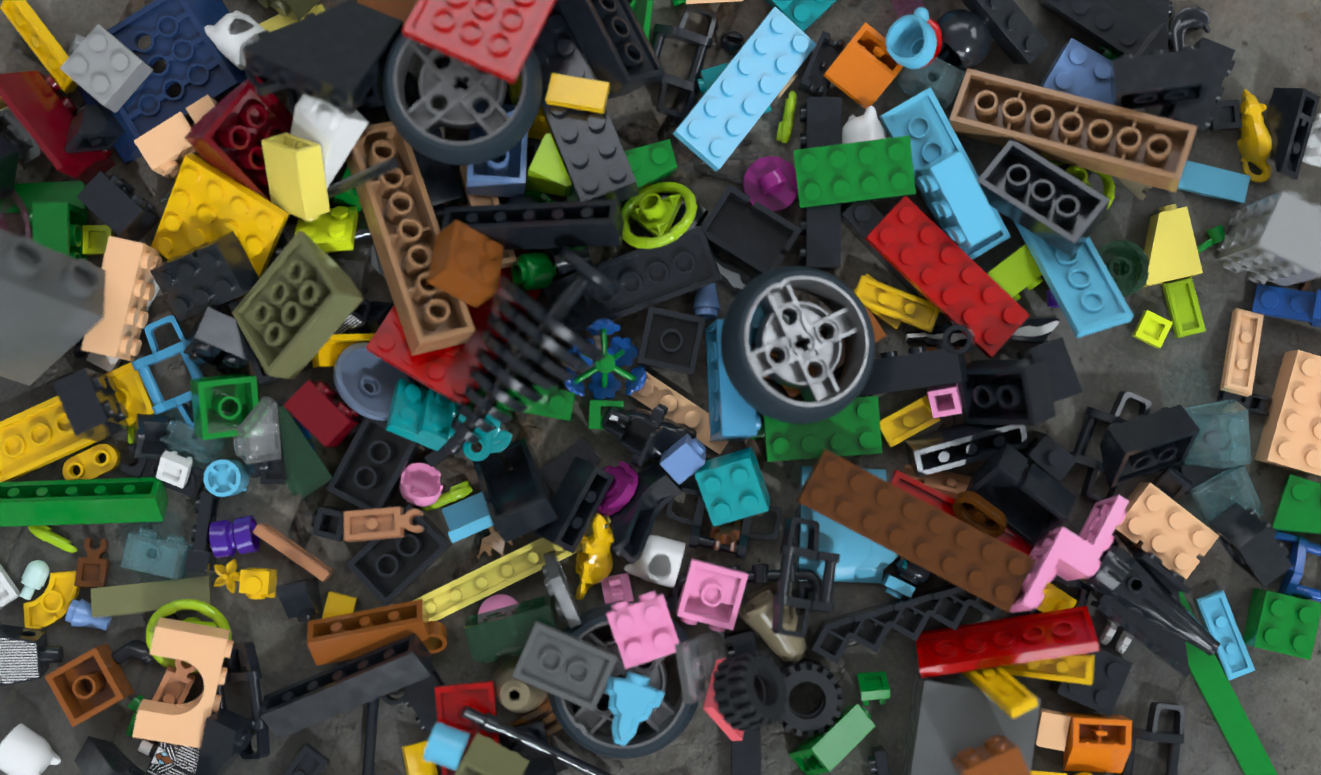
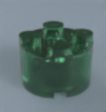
(1131, 265)

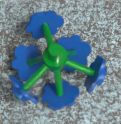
(620, 353)

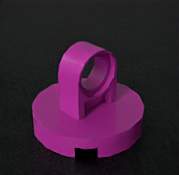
(771, 183)
(620, 490)

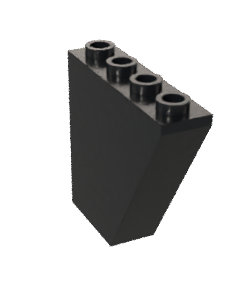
(328, 54)

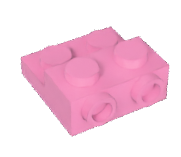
(711, 595)
(643, 629)

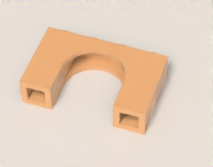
(205, 650)

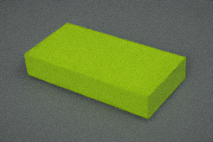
(1183, 307)

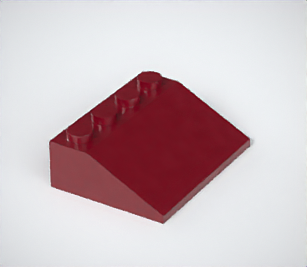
(47, 119)
(233, 132)

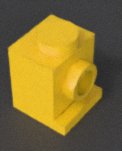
(258, 582)

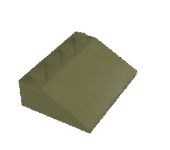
(296, 307)

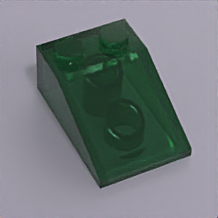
(300, 461)

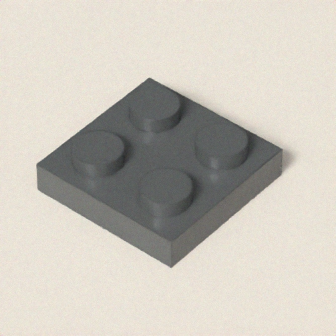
(558, 585)

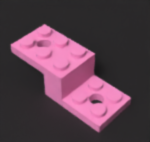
(1071, 555)

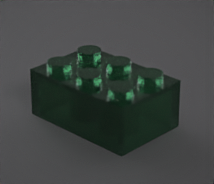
(507, 628)

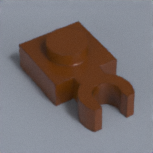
(726, 534)
(93, 570)

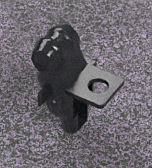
(644, 431)

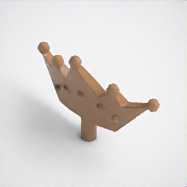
(494, 542)

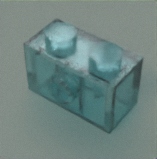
(939, 75)
(156, 554)

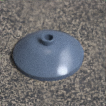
(366, 381)

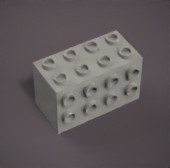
(1274, 241)

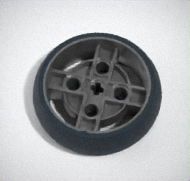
(422, 120)
(775, 295)
(583, 722)

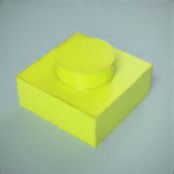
(96, 239)
(1152, 329)

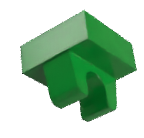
(873, 687)

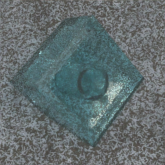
(1222, 435)

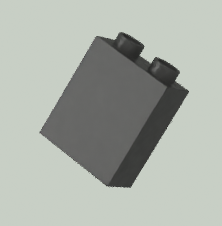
(44, 305)
(954, 716)

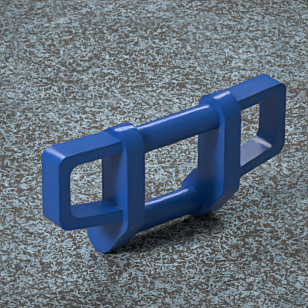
(1290, 582)

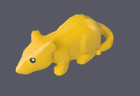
(1255, 139)
(596, 560)

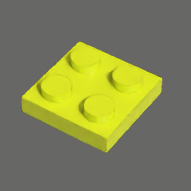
(332, 229)

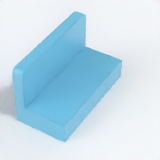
(467, 517)

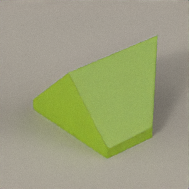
(547, 170)

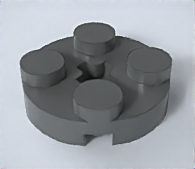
(17, 134)

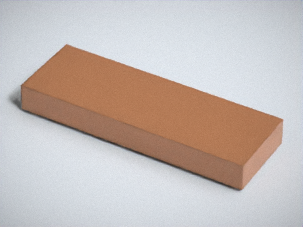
(293, 551)

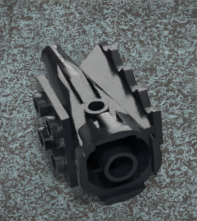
(1147, 604)

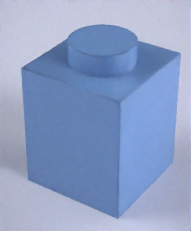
(683, 458)

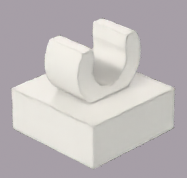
(174, 468)

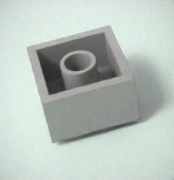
(106, 68)

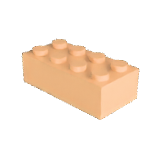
(126, 299)
(1294, 422)

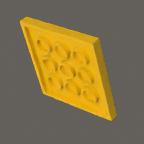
(213, 204)

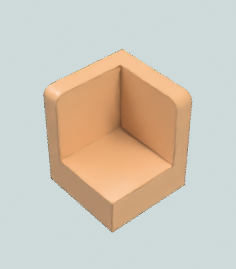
(1052, 729)

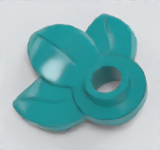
(491, 442)

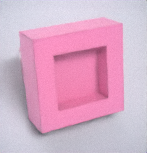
(617, 588)

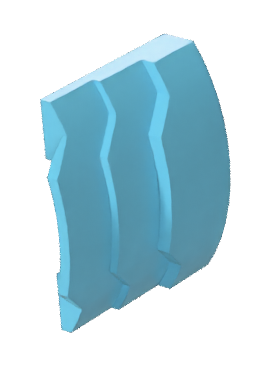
(859, 557)

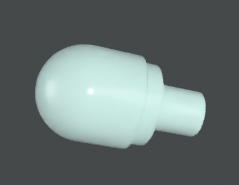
(34, 578)

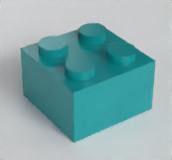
(733, 487)

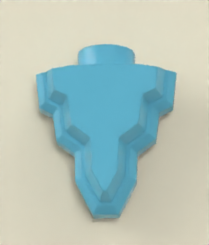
(630, 703)

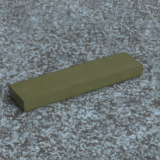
(147, 596)

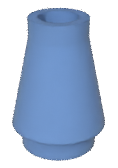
(706, 302)
(80, 615)

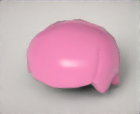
(420, 484)

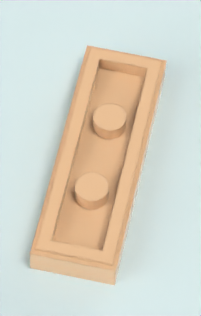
(1242, 352)

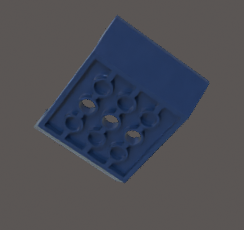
(190, 58)

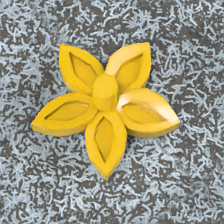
(227, 575)

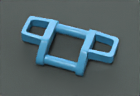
(157, 356)

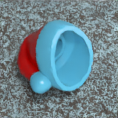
(914, 40)

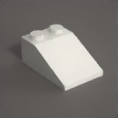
(331, 128)

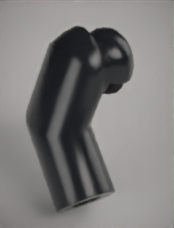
(255, 469)
(135, 649)

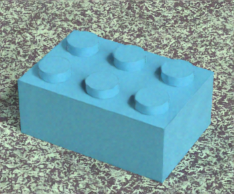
(957, 199)

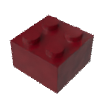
(323, 413)

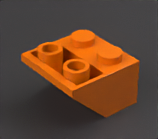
(864, 67)
(1097, 742)

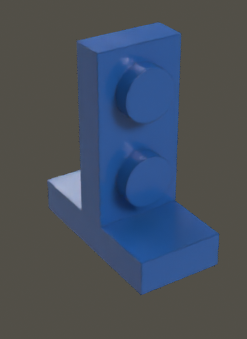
(1288, 304)

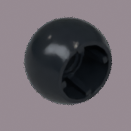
(964, 38)

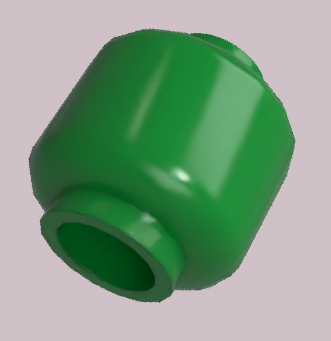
(533, 271)

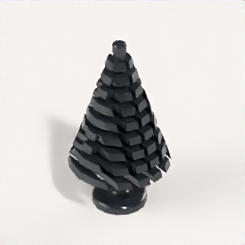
(529, 348)

